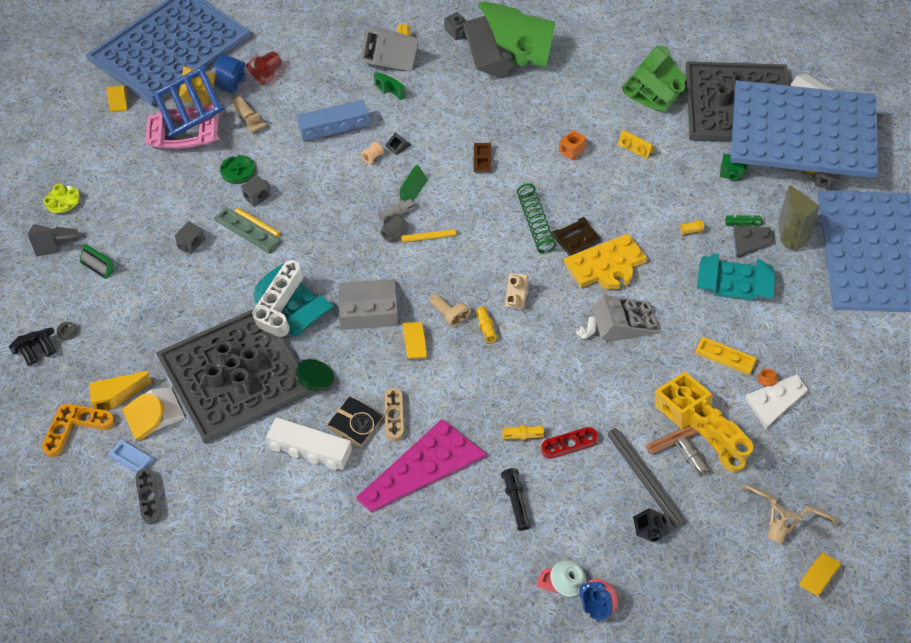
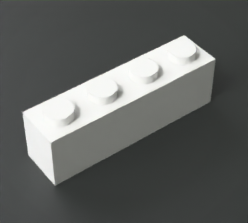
(309, 444)

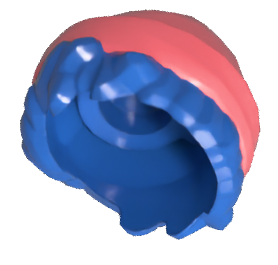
(598, 599)

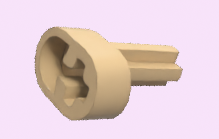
(453, 315)

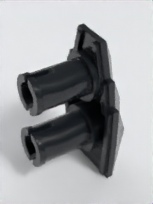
(25, 342)

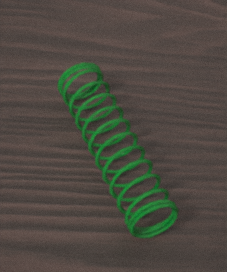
(536, 203)

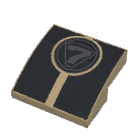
(354, 421)

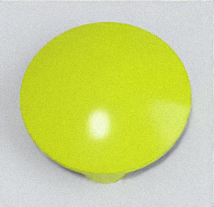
(61, 199)

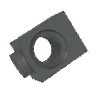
(256, 191)
(189, 237)

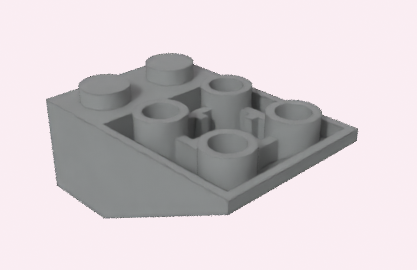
(388, 48)
(624, 318)

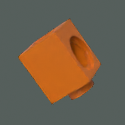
(572, 145)

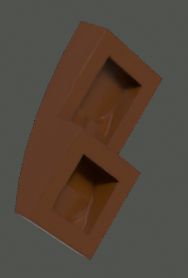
(482, 157)

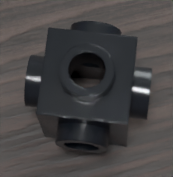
(651, 525)

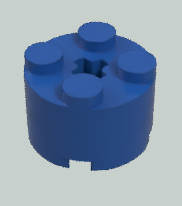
(229, 73)

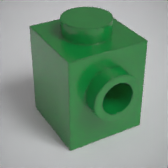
(730, 170)

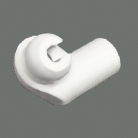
(591, 328)

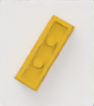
(725, 355)

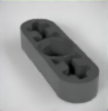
(142, 490)

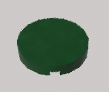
(314, 375)

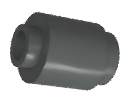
(394, 228)

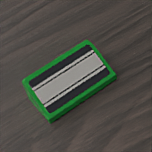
(96, 261)

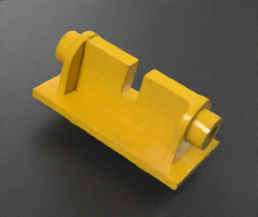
(635, 144)

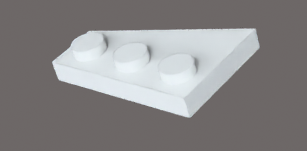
(774, 400)

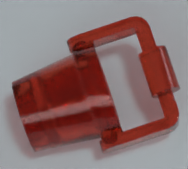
(264, 66)

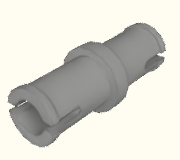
(396, 210)
(691, 456)

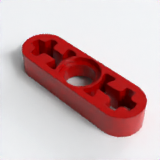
(553, 442)

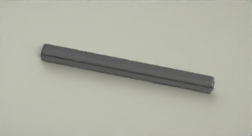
(646, 478)

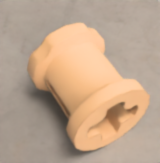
(372, 152)

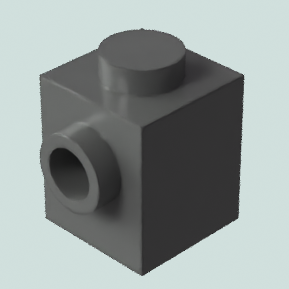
(454, 26)

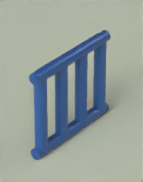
(157, 95)

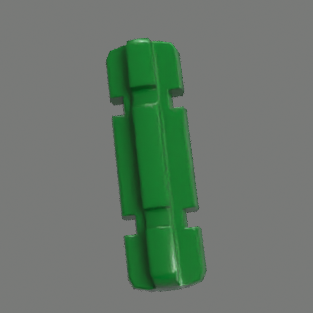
(743, 220)

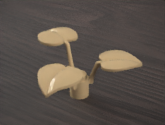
(779, 527)

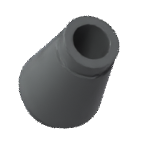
(64, 235)

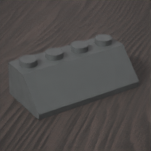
(485, 52)

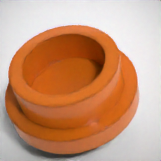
(767, 377)

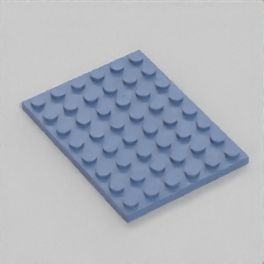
(165, 40)
(805, 129)
(867, 249)

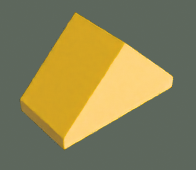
(117, 98)

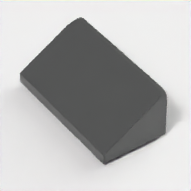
(42, 240)

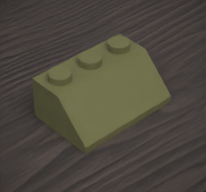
(796, 219)

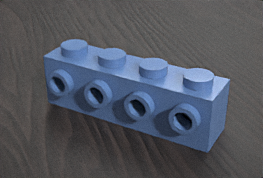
(333, 120)

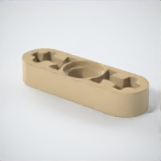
(389, 422)

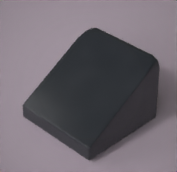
(397, 144)

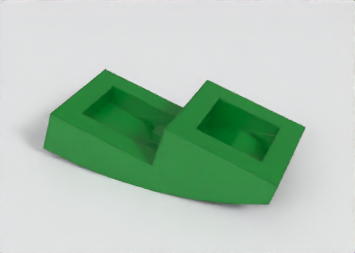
(387, 83)

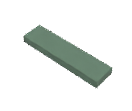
(247, 230)

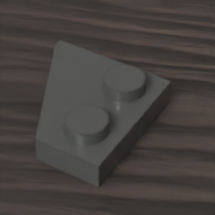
(751, 239)

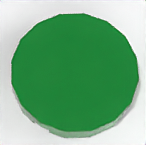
(237, 169)

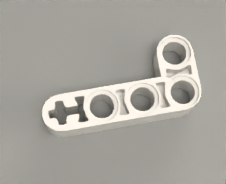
(290, 277)

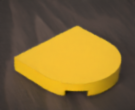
(144, 415)

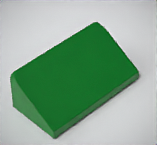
(413, 184)

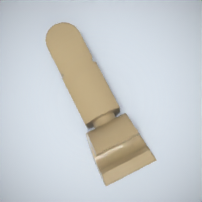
(252, 120)

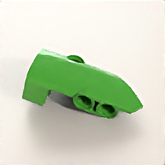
(520, 33)
(656, 81)

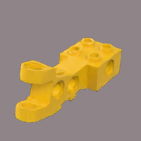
(690, 404)

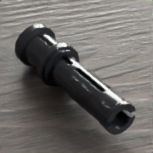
(514, 491)

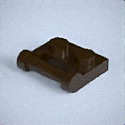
(577, 241)

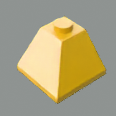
(198, 85)

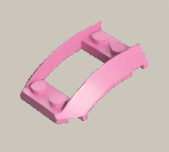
(156, 129)

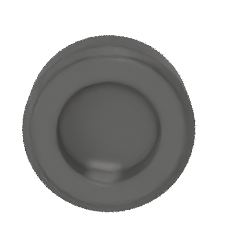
(66, 330)

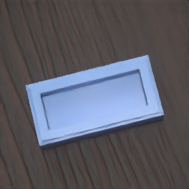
(130, 456)

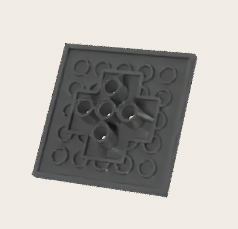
(712, 91)
(231, 375)

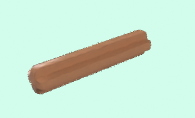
(670, 439)

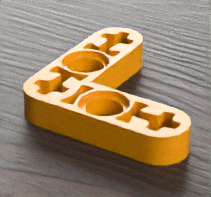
(73, 419)

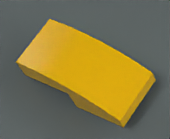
(414, 340)
(820, 574)

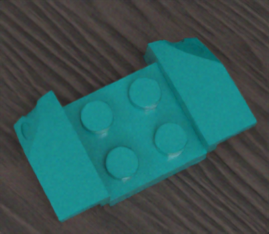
(736, 279)
(302, 306)

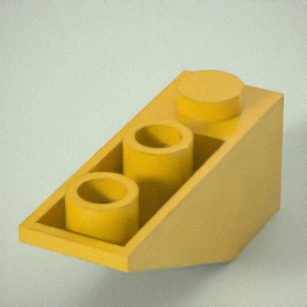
(113, 392)

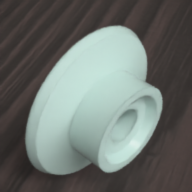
(561, 580)

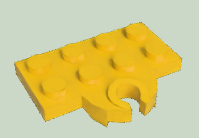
(606, 263)

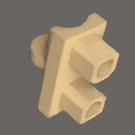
(516, 290)

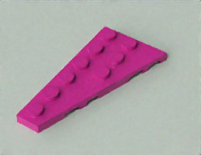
(426, 462)

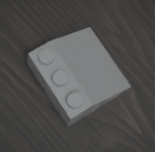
(367, 304)

